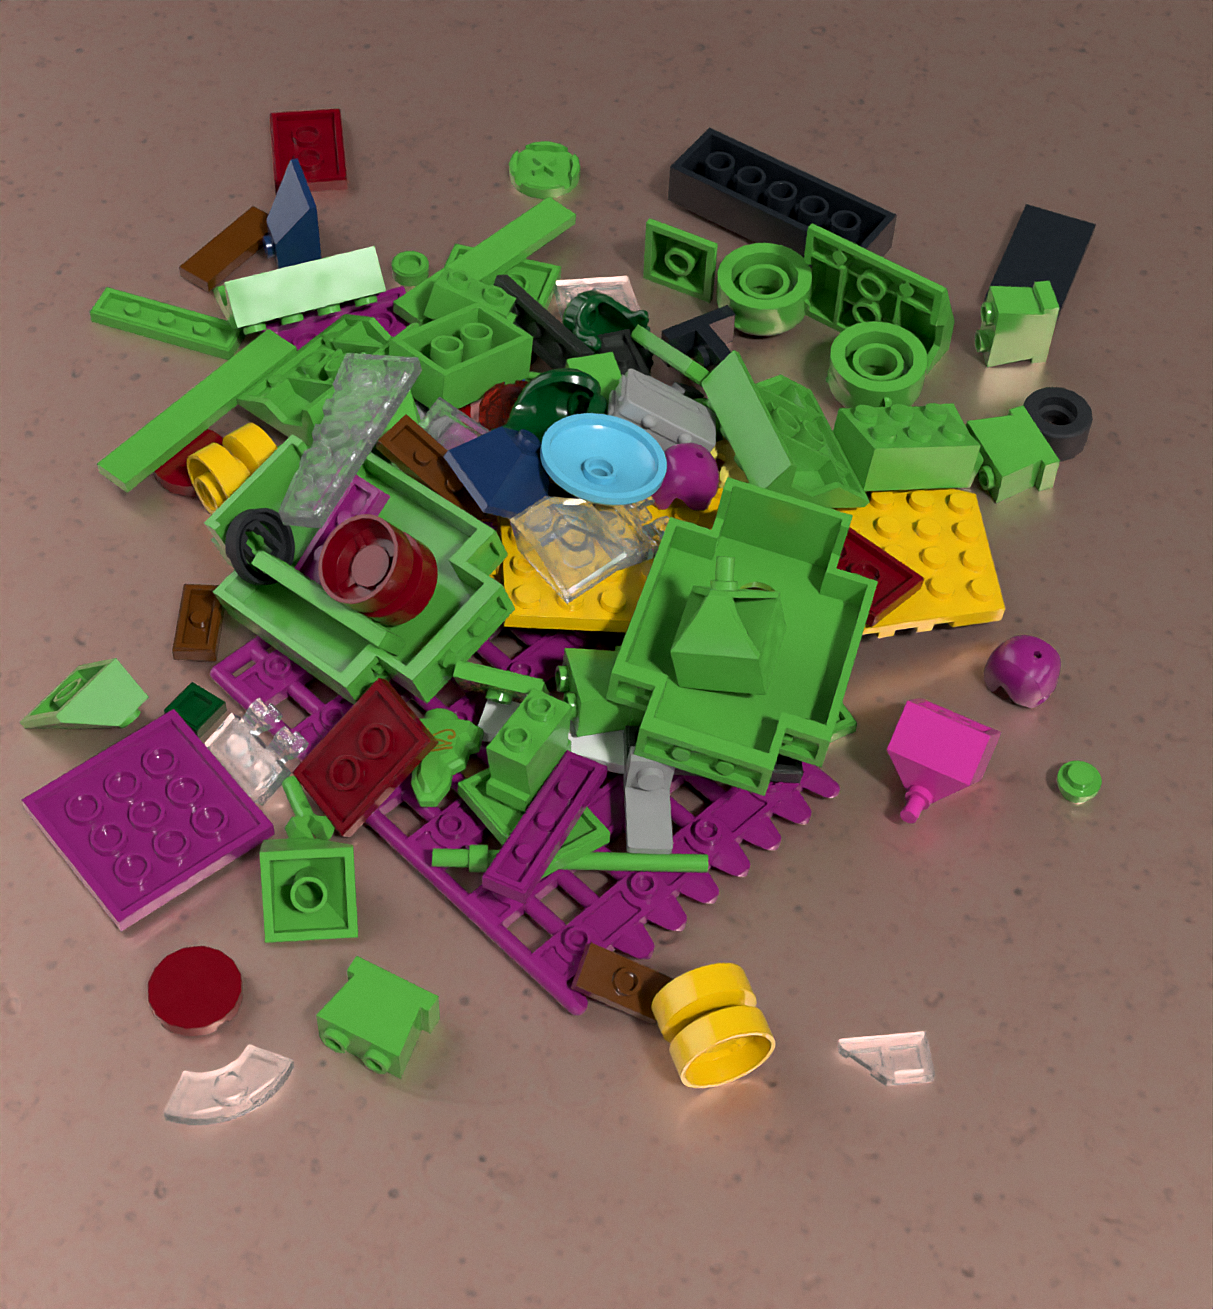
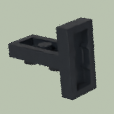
(703, 337)

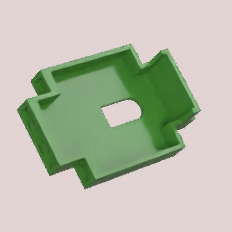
(779, 548)
(450, 628)

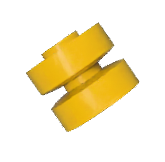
(221, 470)
(713, 1025)

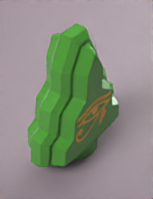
(457, 741)

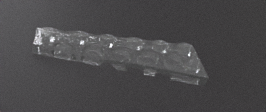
(362, 405)

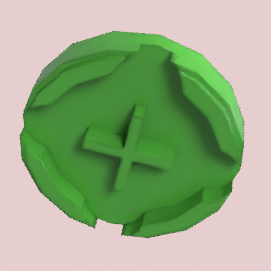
(544, 170)

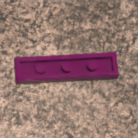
(544, 827)

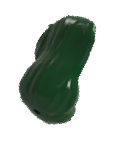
(554, 397)

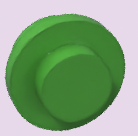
(1078, 781)

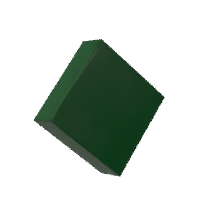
(198, 708)

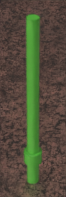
(479, 859)

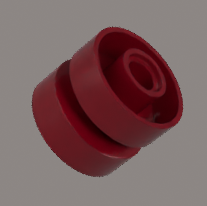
(377, 570)

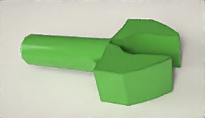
(305, 821)

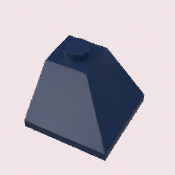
(293, 222)
(501, 470)

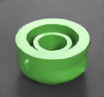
(765, 288)
(876, 366)

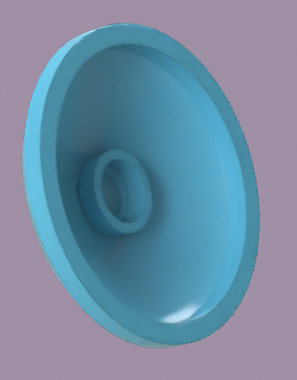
(603, 459)

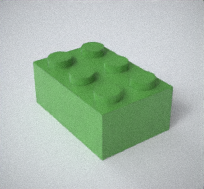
(465, 355)
(906, 447)

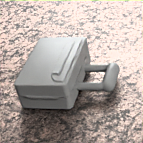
(662, 411)

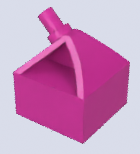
(937, 754)

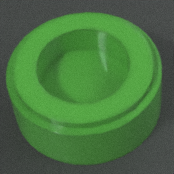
(410, 268)

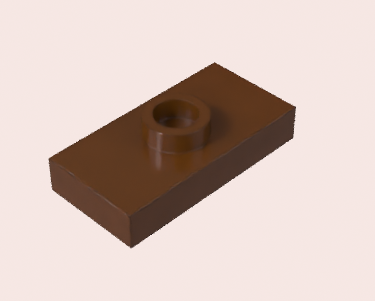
(198, 624)
(618, 981)

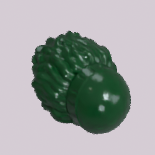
(597, 314)

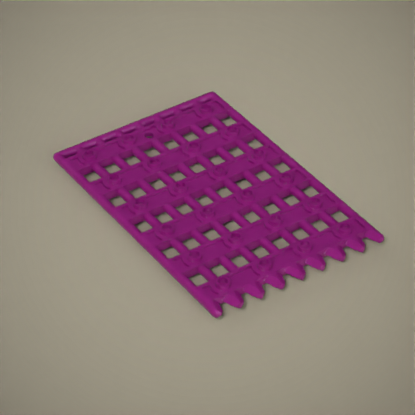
(608, 920)

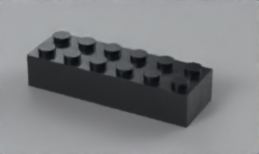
(771, 198)

